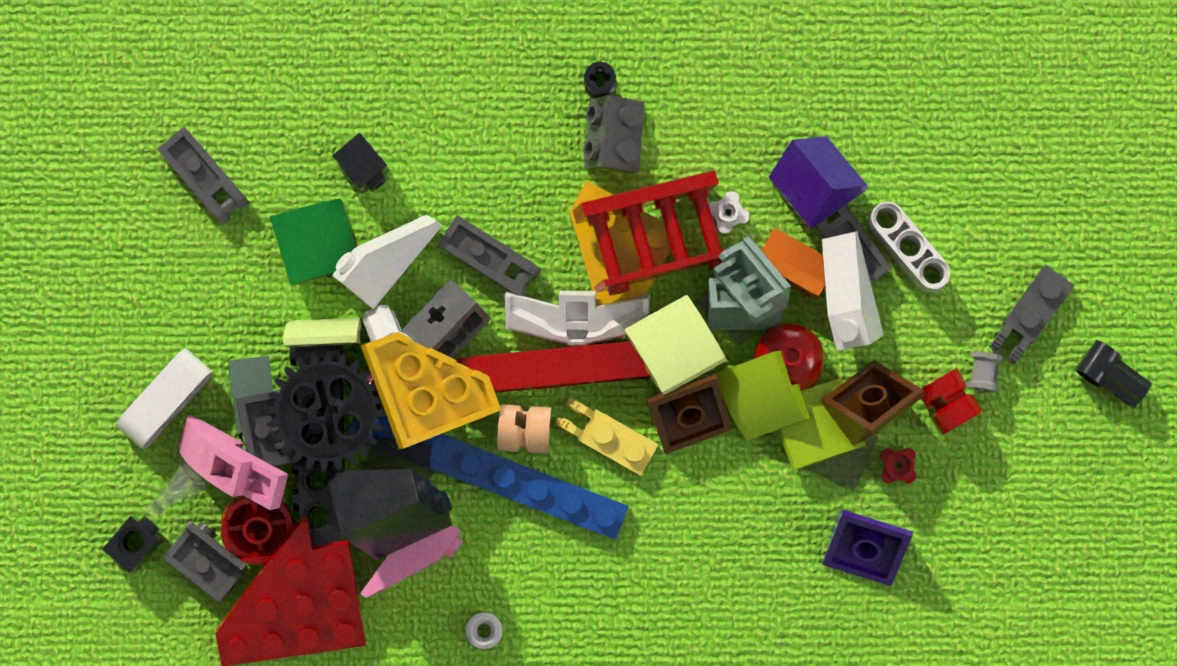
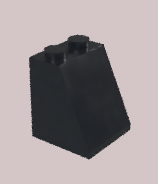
(387, 508)

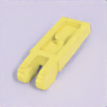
(610, 438)

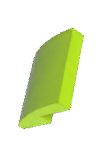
(762, 396)
(816, 437)

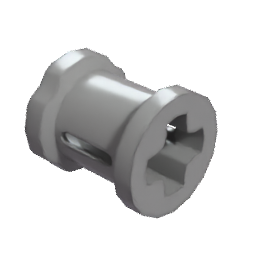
(984, 371)

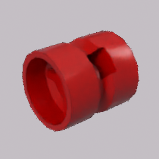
(950, 401)

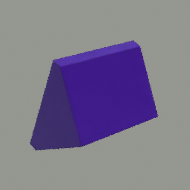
(816, 179)
(866, 547)

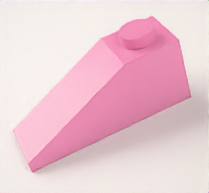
(413, 559)

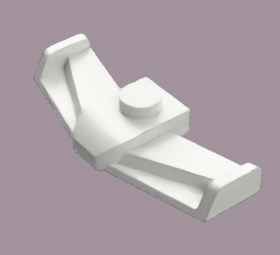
(575, 319)

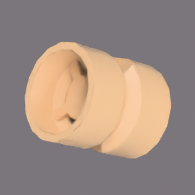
(524, 429)

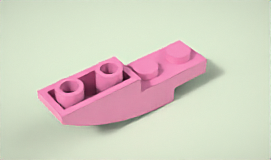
(228, 466)

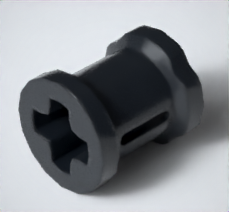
(608, 74)

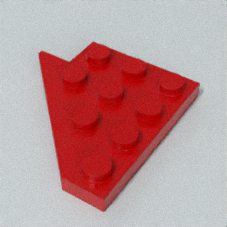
(296, 604)

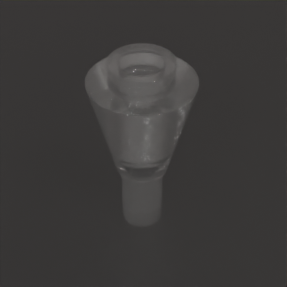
(182, 485)

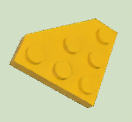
(623, 247)
(426, 389)

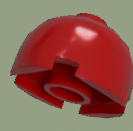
(799, 349)
(254, 530)

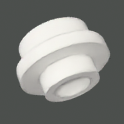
(472, 634)

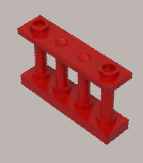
(631, 206)

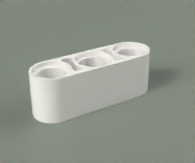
(905, 229)
(164, 398)

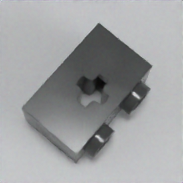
(447, 321)

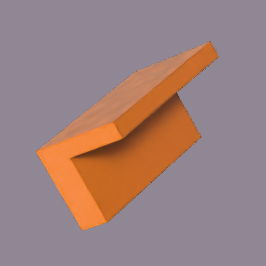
(796, 262)

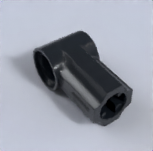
(1105, 369)

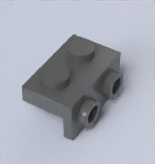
(614, 134)
(256, 434)
(205, 561)

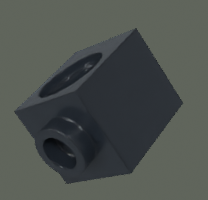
(362, 164)
(118, 548)

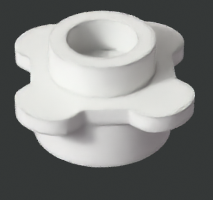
(732, 203)

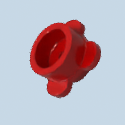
(889, 460)

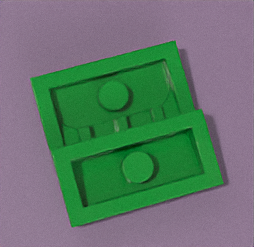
(312, 240)

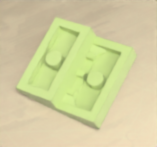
(322, 332)
(675, 345)

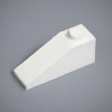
(380, 262)
(849, 293)

